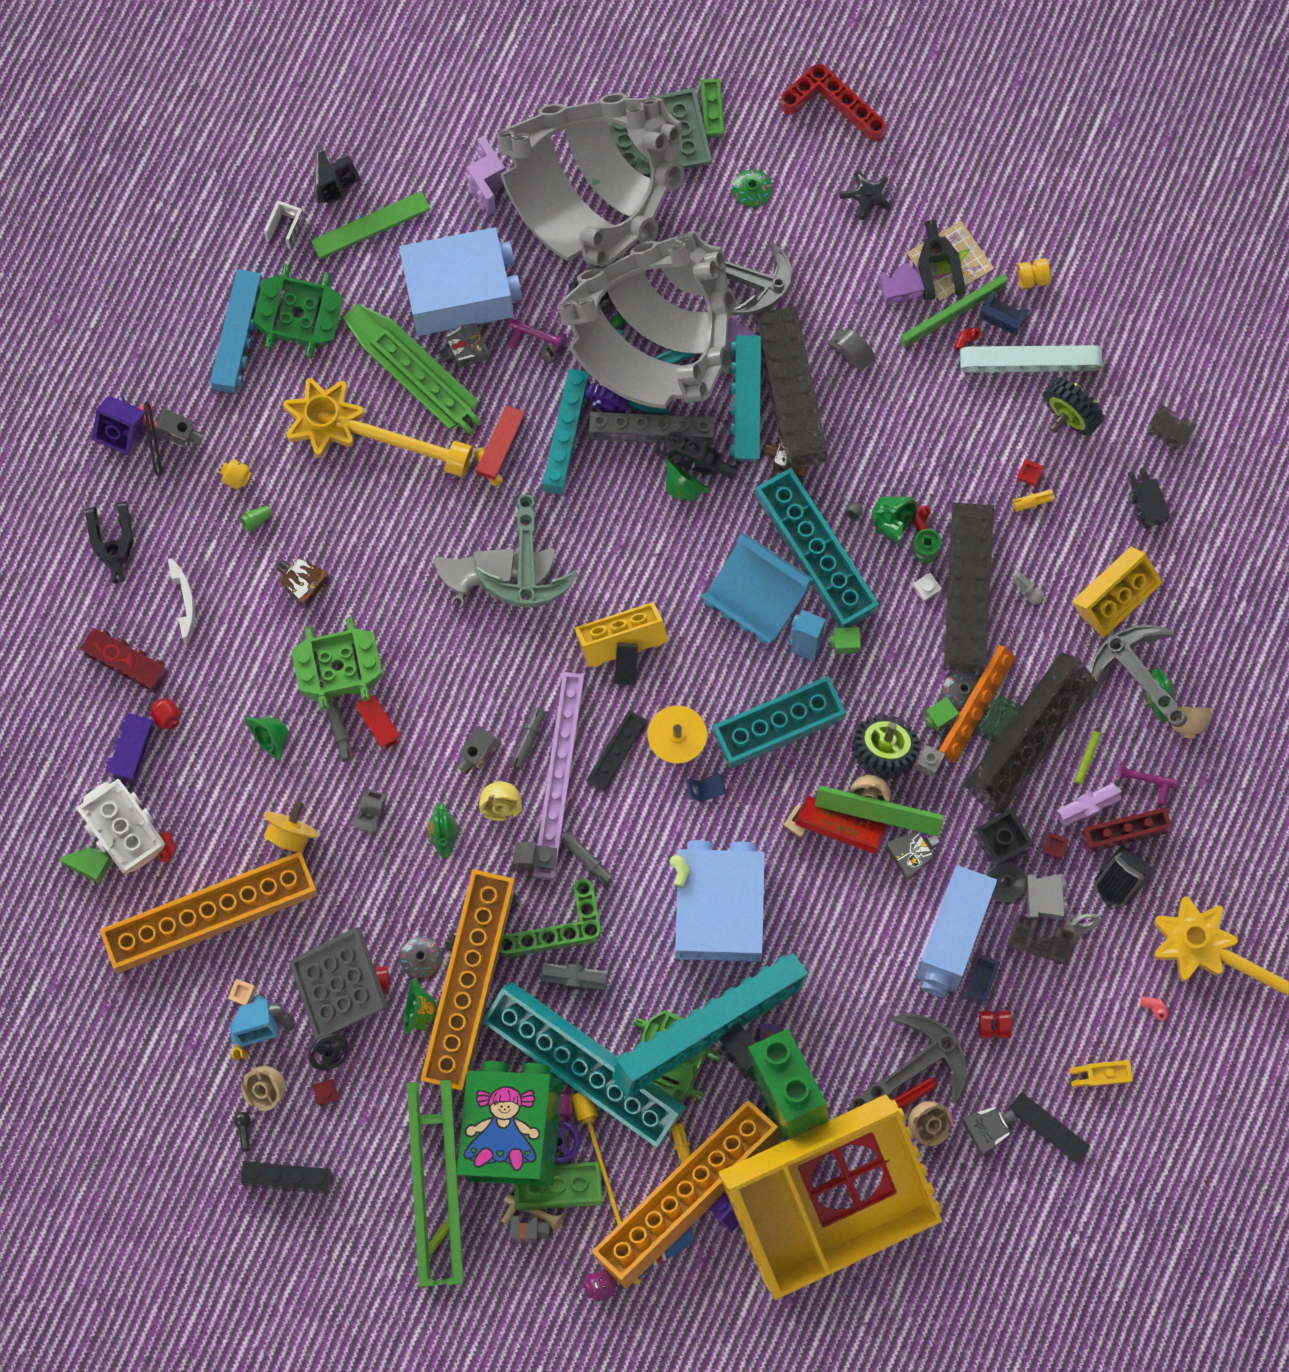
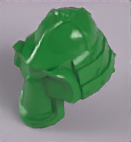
(893, 516)

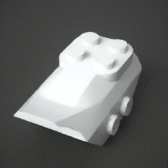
(120, 826)

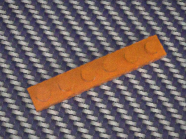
(977, 704)

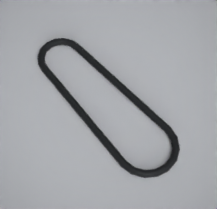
(146, 404)

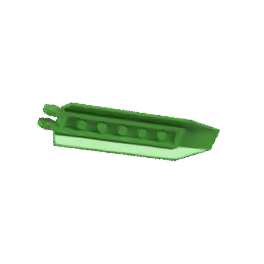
(413, 367)

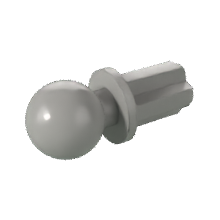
(1035, 595)

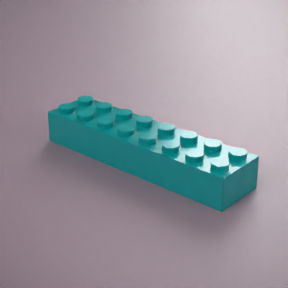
(816, 549)

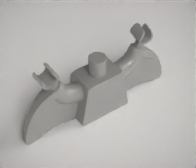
(461, 576)

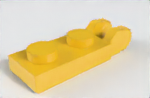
(1103, 1073)

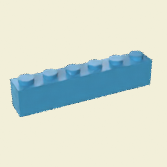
(236, 332)

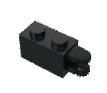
(1148, 500)

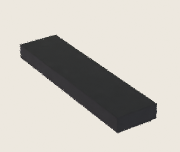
(616, 750)
(1049, 1127)

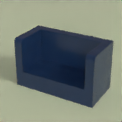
(1003, 315)
(982, 980)

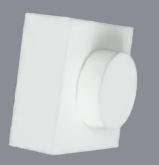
(927, 587)

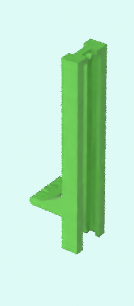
(415, 1121)

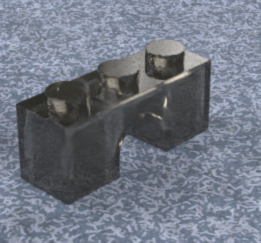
(1057, 948)

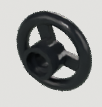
(327, 1049)

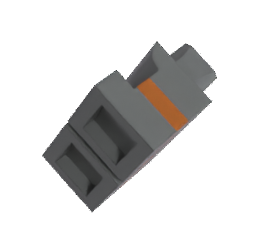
(528, 1232)

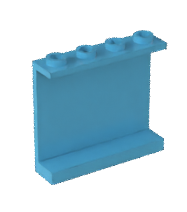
(757, 589)

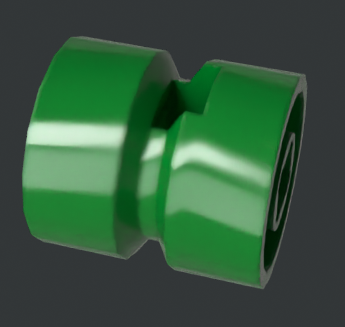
(926, 546)

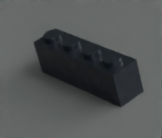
(286, 1177)

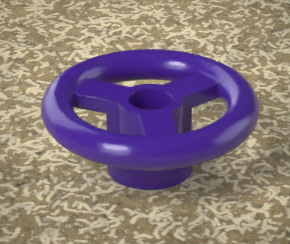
(563, 1148)

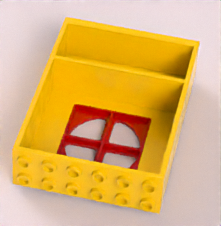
(805, 1241)

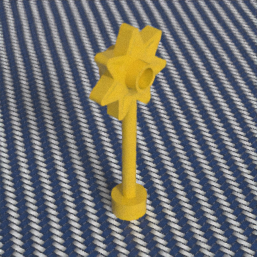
(328, 418)
(1198, 941)

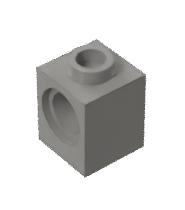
(929, 761)

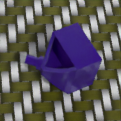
(118, 425)

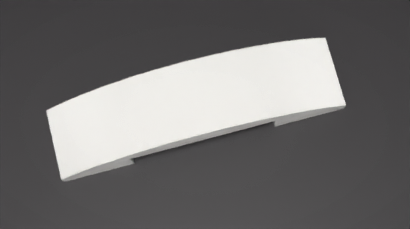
(186, 623)

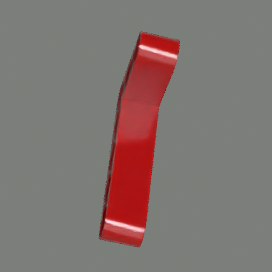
(836, 98)

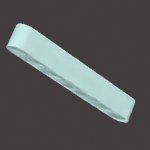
(1031, 358)

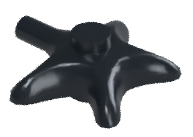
(867, 194)

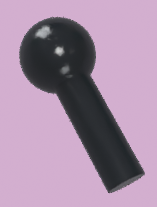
(242, 1121)

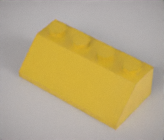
(1117, 591)
(635, 626)

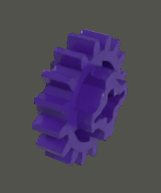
(605, 399)

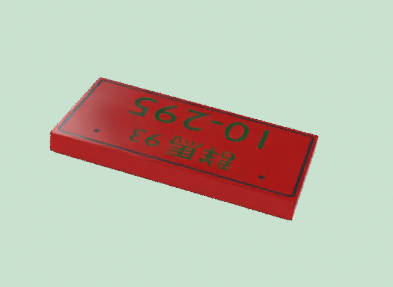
(842, 827)

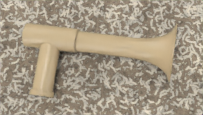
(554, 1221)

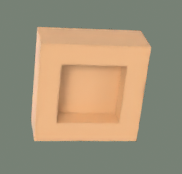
(242, 992)

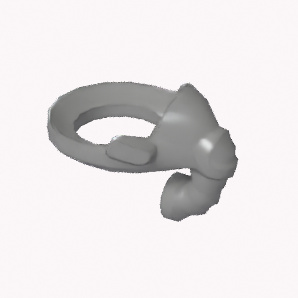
(1072, 924)

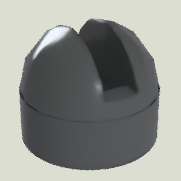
(545, 355)
(854, 510)

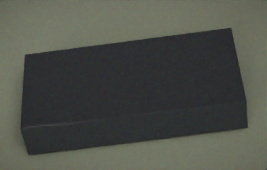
(626, 664)

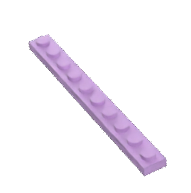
(560, 767)

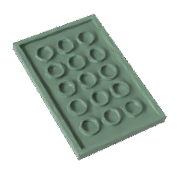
(694, 145)

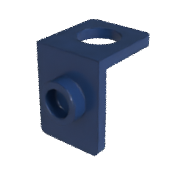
(706, 788)

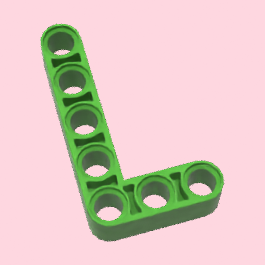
(559, 931)

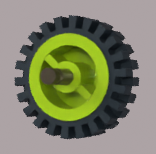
(1072, 407)
(885, 746)

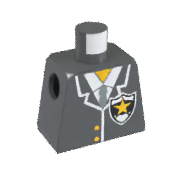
(912, 853)

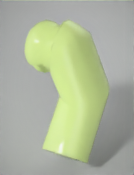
(682, 870)

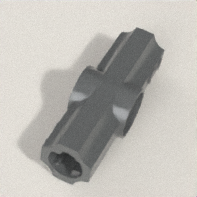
(574, 977)

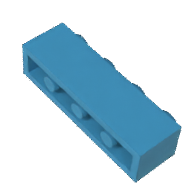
(807, 635)

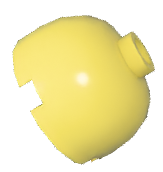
(500, 800)

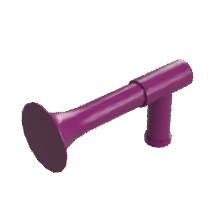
(558, 341)
(1164, 782)

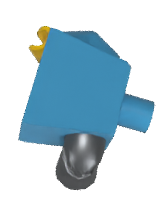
(258, 1023)

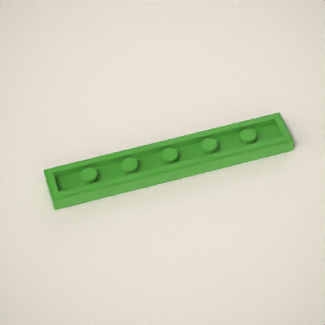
(370, 225)
(953, 311)
(879, 810)

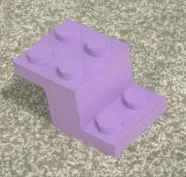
(485, 176)

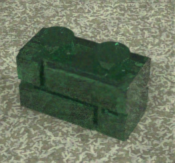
(1000, 714)

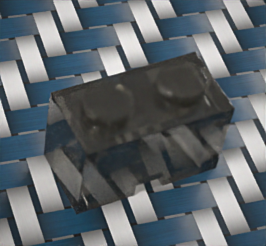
(1171, 429)

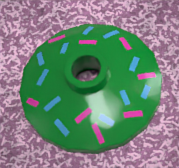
(752, 196)

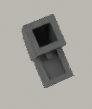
(853, 348)
(370, 811)
(531, 856)

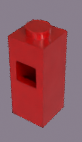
(378, 723)

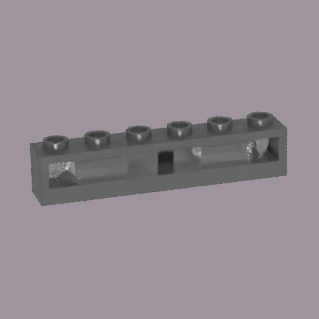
(648, 427)

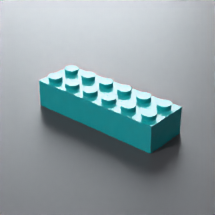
(779, 722)

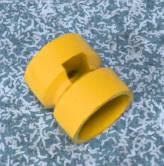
(1036, 273)

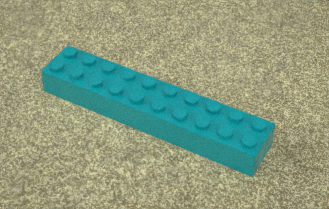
(707, 1025)
(580, 1063)

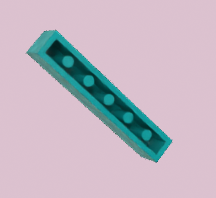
(747, 398)
(565, 432)

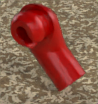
(967, 336)
(921, 517)
(169, 848)

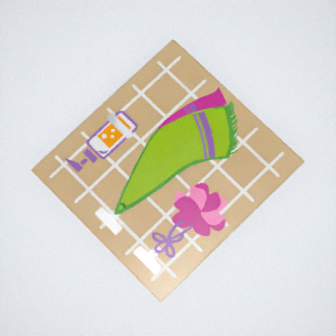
(972, 260)

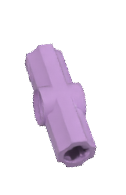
(1088, 805)

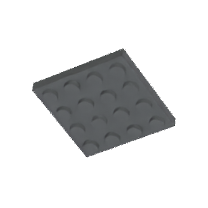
(338, 983)

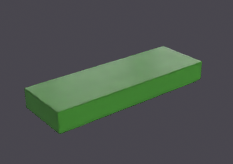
(712, 107)

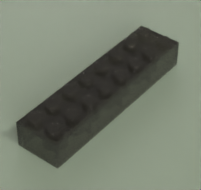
(791, 388)
(968, 587)
(1031, 733)

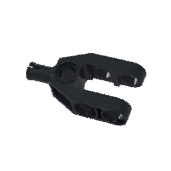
(947, 253)
(704, 460)
(124, 544)

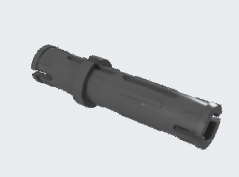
(532, 729)
(341, 737)
(594, 865)

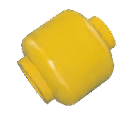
(235, 474)

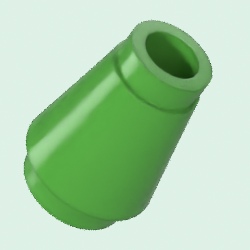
(253, 519)

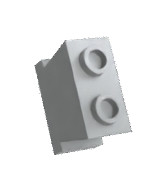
(1046, 897)

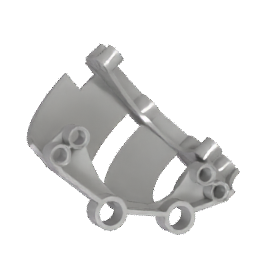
(551, 203)
(621, 366)

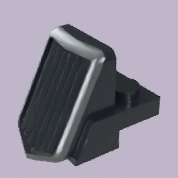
(333, 178)
(1122, 877)

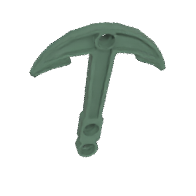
(525, 584)

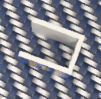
(282, 209)

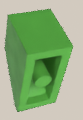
(88, 863)

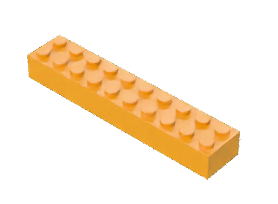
(208, 912)
(468, 978)
(683, 1195)

